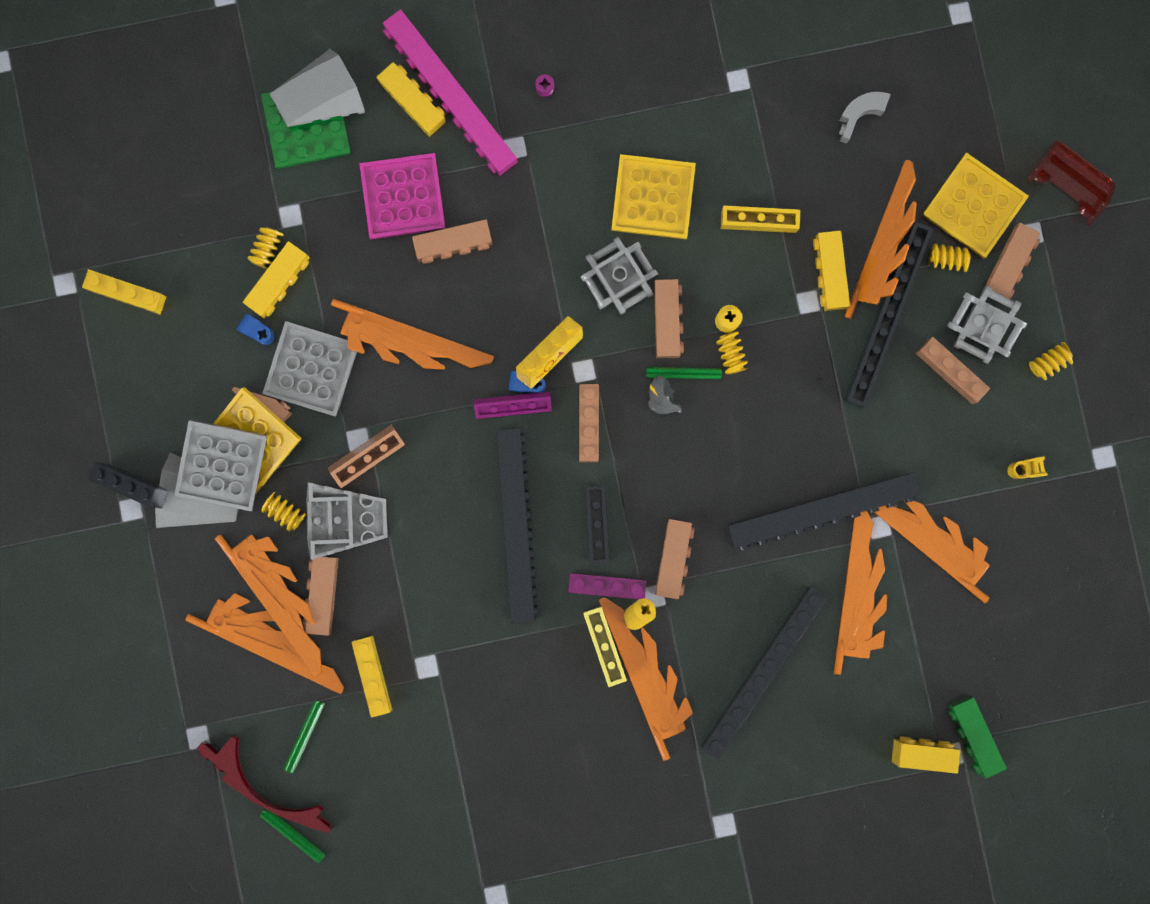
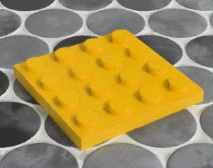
(653, 196)
(975, 205)
(251, 415)

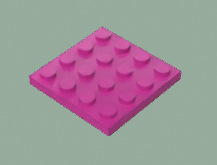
(402, 196)

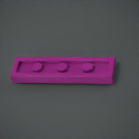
(512, 405)
(607, 586)

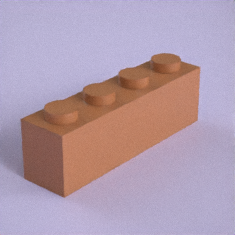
(451, 241)
(1013, 259)
(667, 318)
(952, 370)
(588, 422)
(366, 456)
(673, 559)
(321, 595)

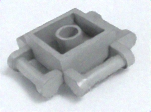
(619, 275)
(987, 324)

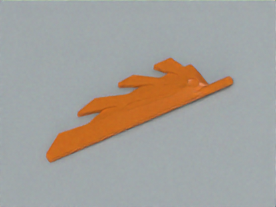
(882, 257)
(399, 337)
(941, 547)
(281, 603)
(858, 603)
(258, 637)
(650, 687)

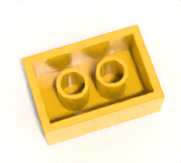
(925, 755)

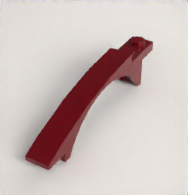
(228, 761)

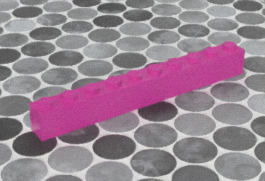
(450, 93)

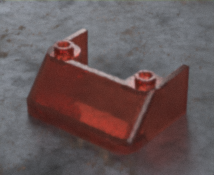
(1075, 178)

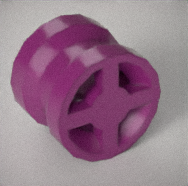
(544, 89)

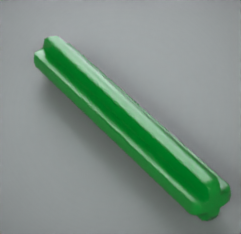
(693, 373)
(304, 736)
(292, 835)

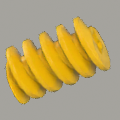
(264, 247)
(949, 256)
(732, 313)
(731, 353)
(1051, 361)
(282, 512)
(639, 614)

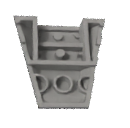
(318, 92)
(185, 511)
(342, 520)

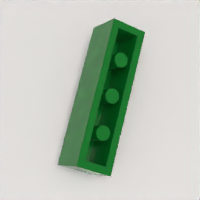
(977, 737)

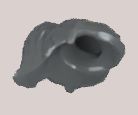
(661, 397)

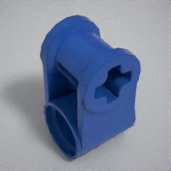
(254, 328)
(516, 385)

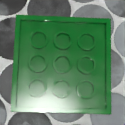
(306, 141)

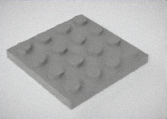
(310, 369)
(220, 465)

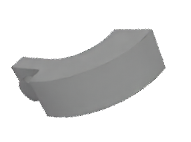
(865, 104)

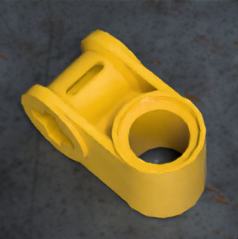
(1030, 468)

